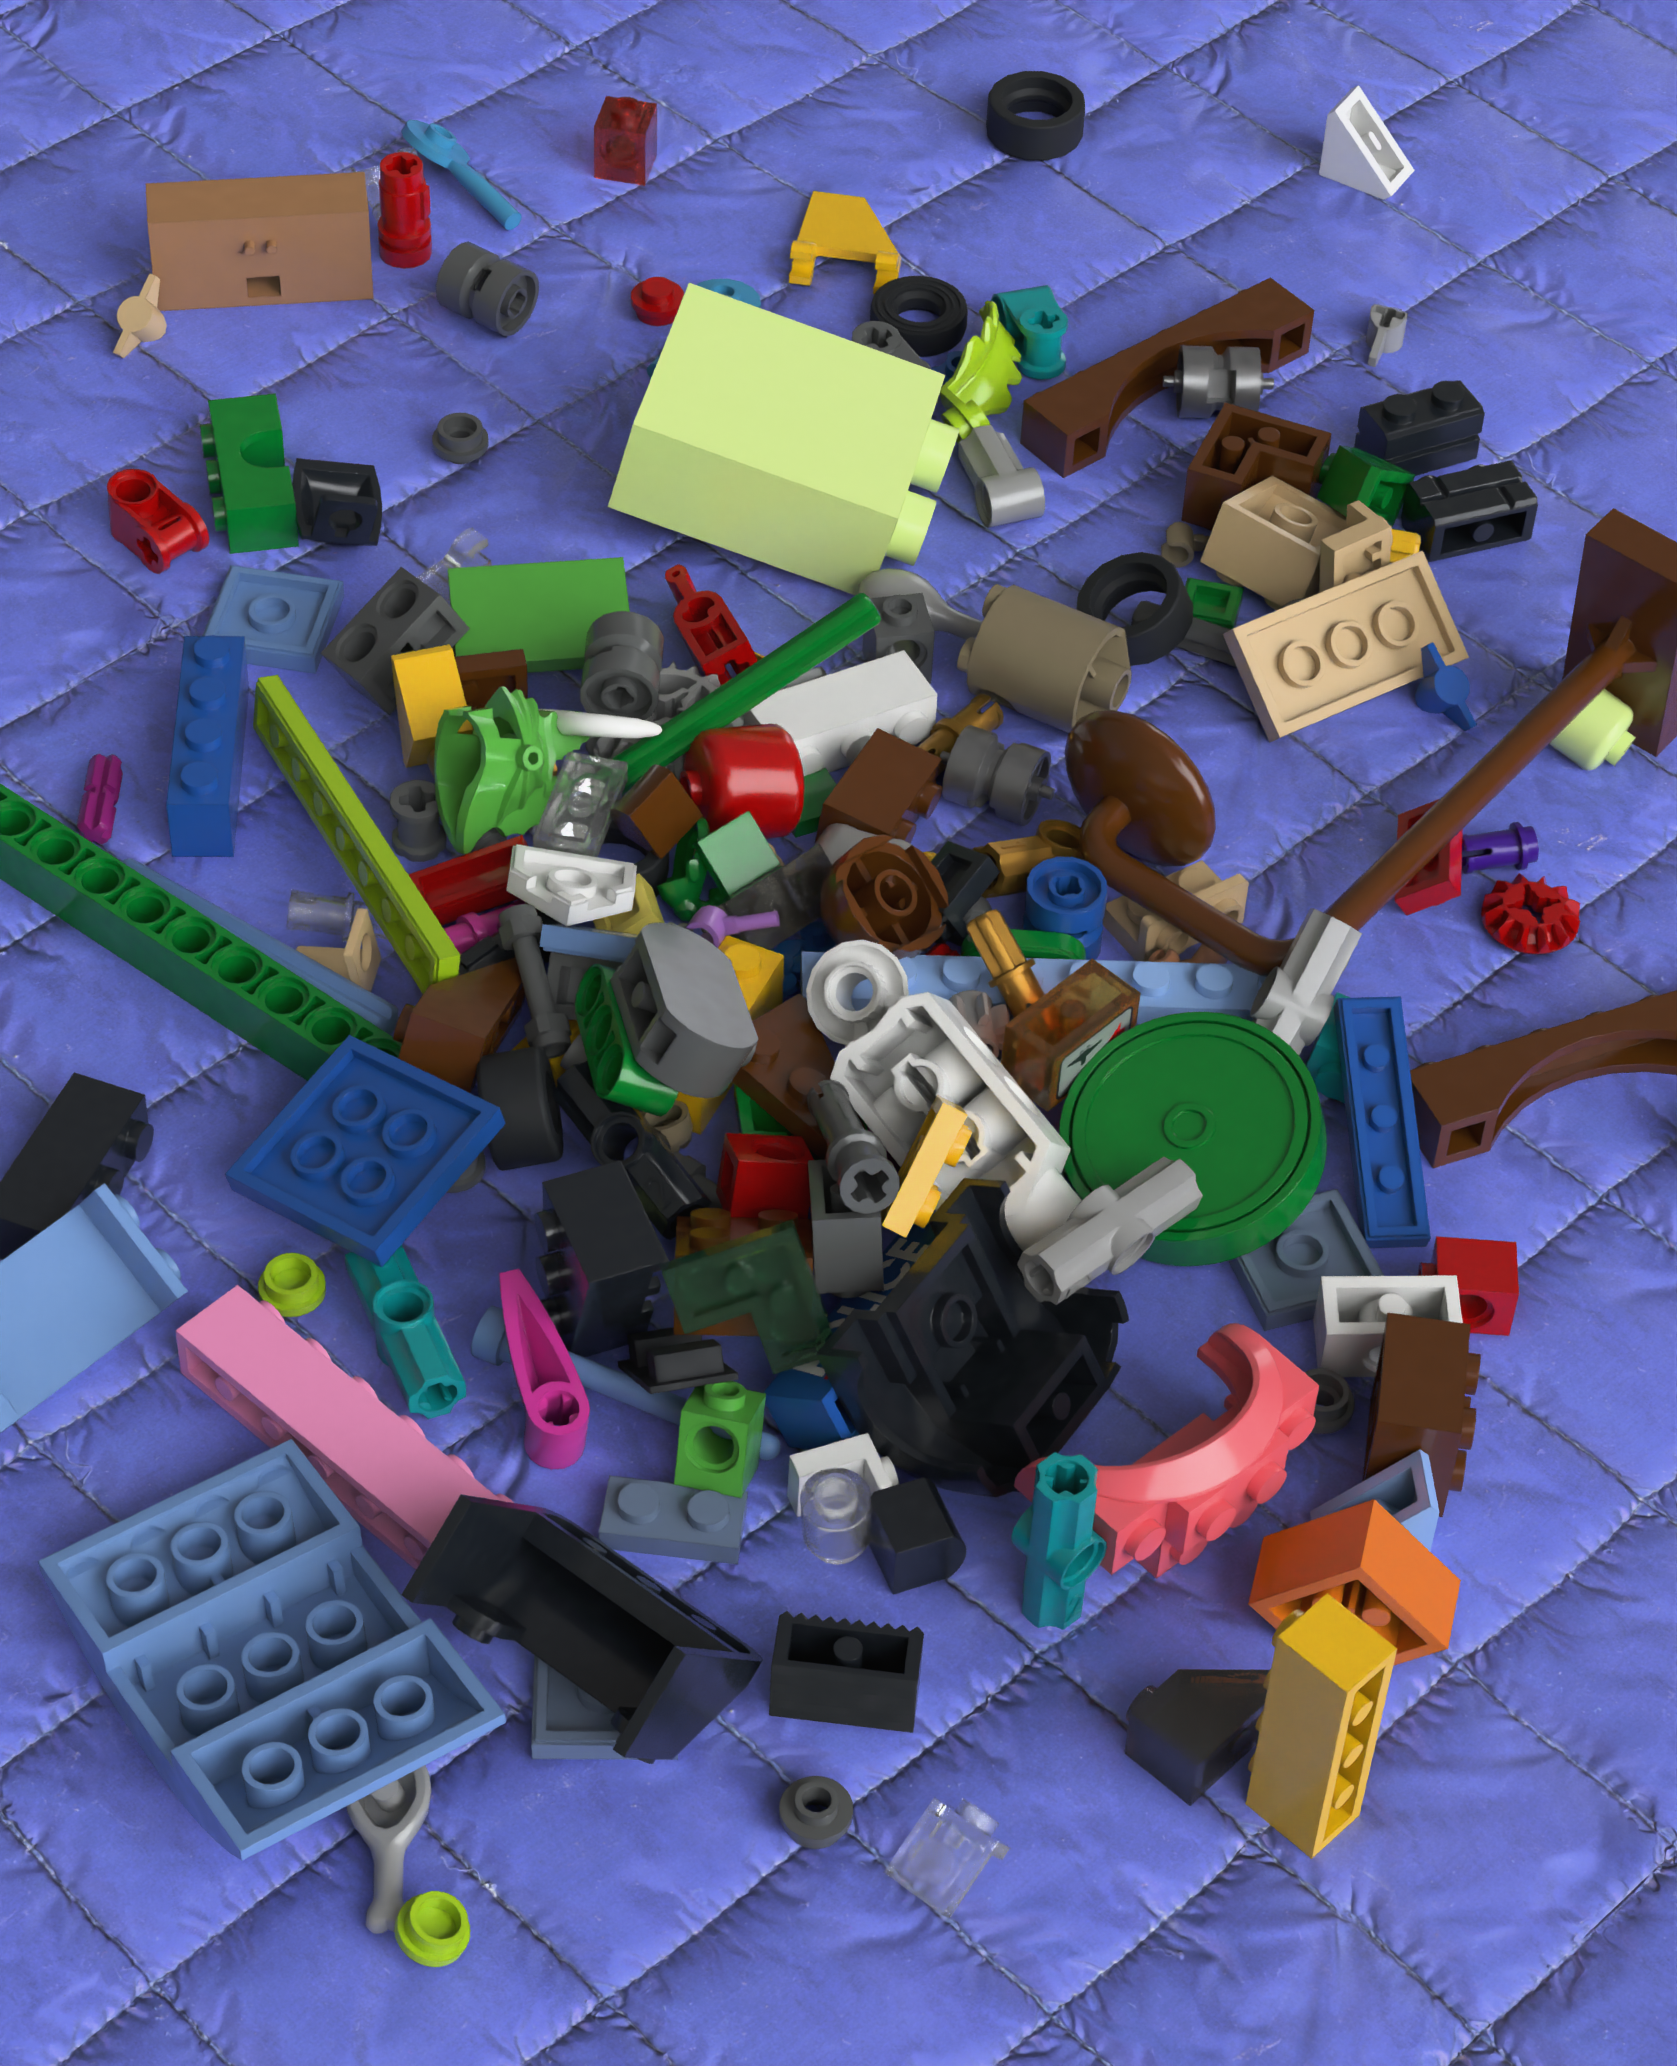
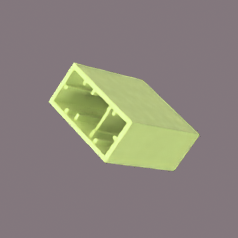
(785, 443)

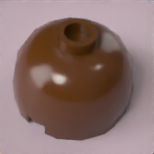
(884, 897)

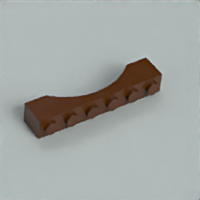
(1077, 417)
(1477, 1094)

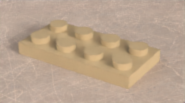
(1343, 645)

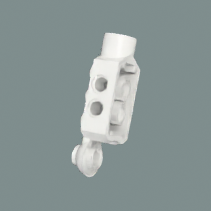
(920, 1047)

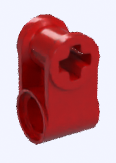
(152, 519)

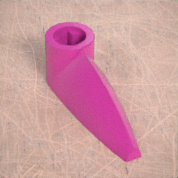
(544, 1377)

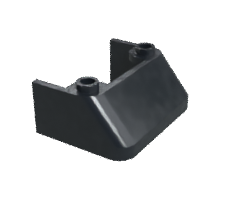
(587, 1616)

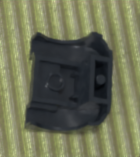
(964, 1365)

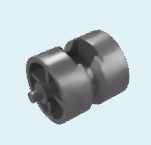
(1210, 380)
(985, 771)

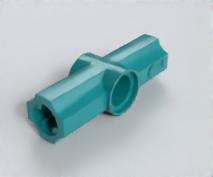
(408, 1333)
(1059, 1540)

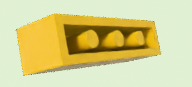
(1319, 1723)

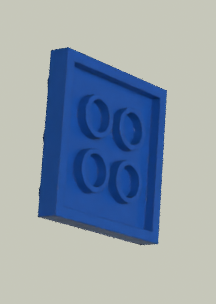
(365, 1150)

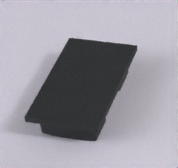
(674, 1362)

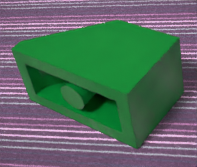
(1363, 477)

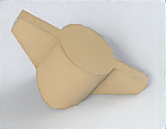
(140, 318)

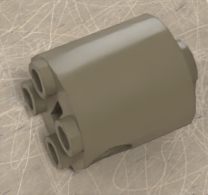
(1045, 658)

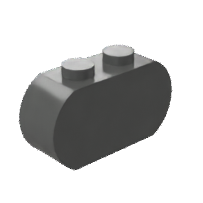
(684, 1011)

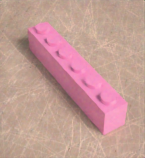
(293, 1391)

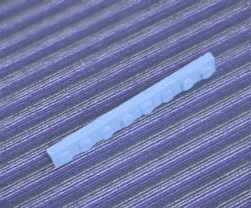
(1163, 986)

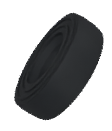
(927, 295)

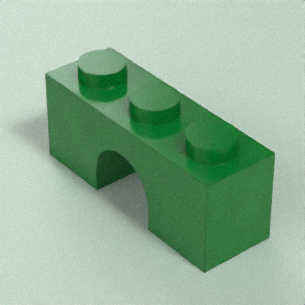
(249, 474)

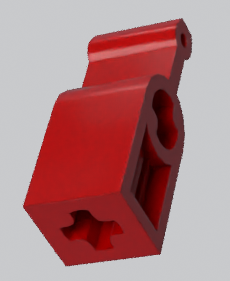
(708, 628)

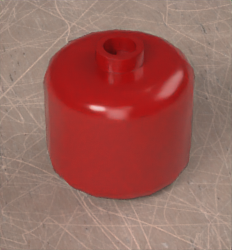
(743, 772)

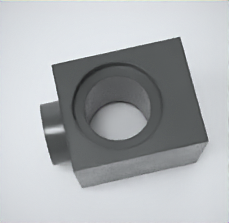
(905, 627)

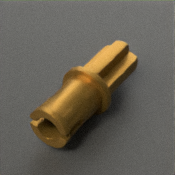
(1005, 961)

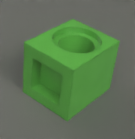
(709, 1460)

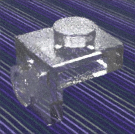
(946, 1853)

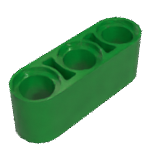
(608, 1049)

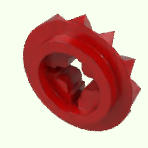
(1517, 927)

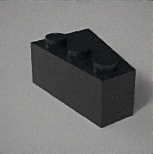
(597, 1259)

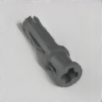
(853, 1154)

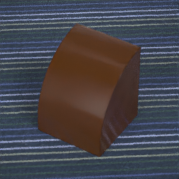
(656, 811)

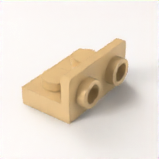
(1357, 549)
(1146, 933)

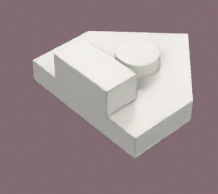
(571, 885)

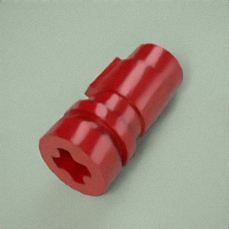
(405, 210)

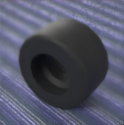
(523, 1089)

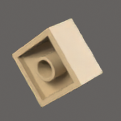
(1271, 541)

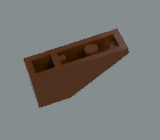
(461, 1022)

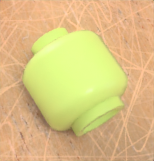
(1597, 733)

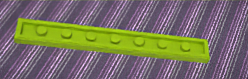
(353, 836)

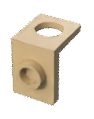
(352, 962)

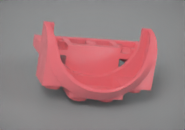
(1208, 1470)

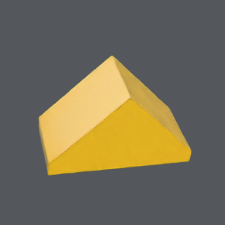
(425, 687)

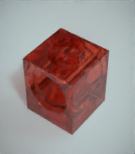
(625, 140)

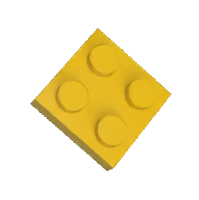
(938, 1141)

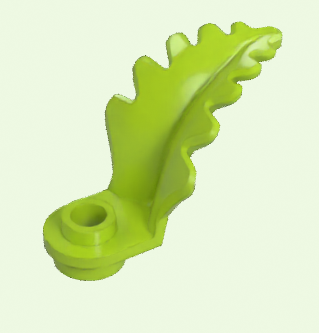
(981, 376)

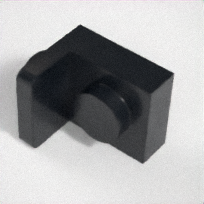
(965, 877)

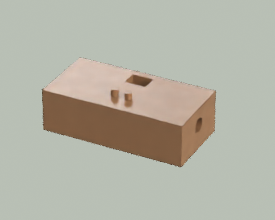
(260, 241)

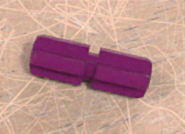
(97, 804)

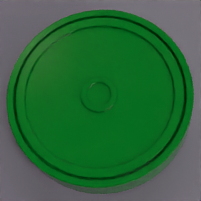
(1223, 1103)

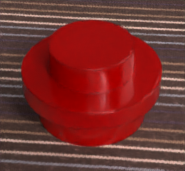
(656, 301)

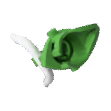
(507, 764)

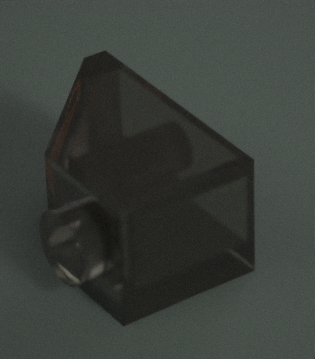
(1195, 1727)

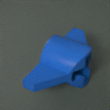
(1443, 689)

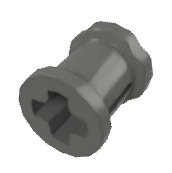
(418, 827)

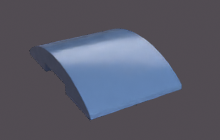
(263, 1651)

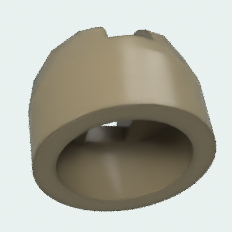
(674, 1125)

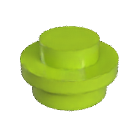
(292, 1284)
(432, 1929)

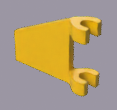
(842, 229)

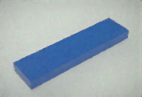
(1381, 1122)

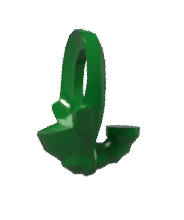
(688, 876)

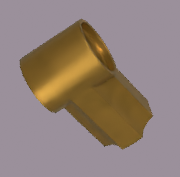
(1018, 856)

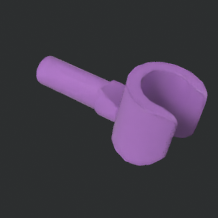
(720, 925)

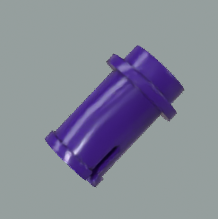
(1501, 849)

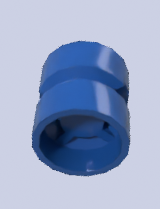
(1067, 899)

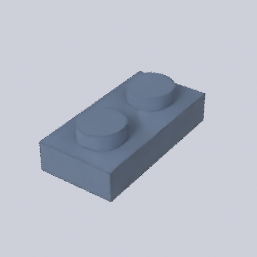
(672, 1520)

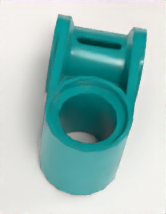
(1037, 327)

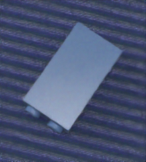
(76, 1298)

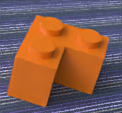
(1366, 1566)

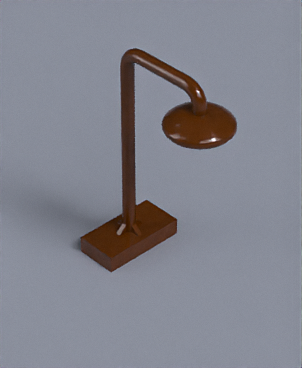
(1156, 805)

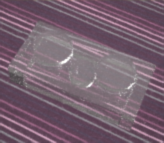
(581, 804)

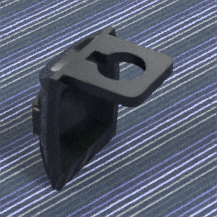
(337, 502)

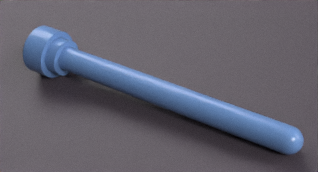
(492, 1346)

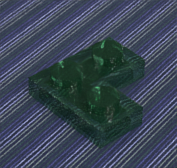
(756, 1275)

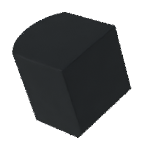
(914, 1535)

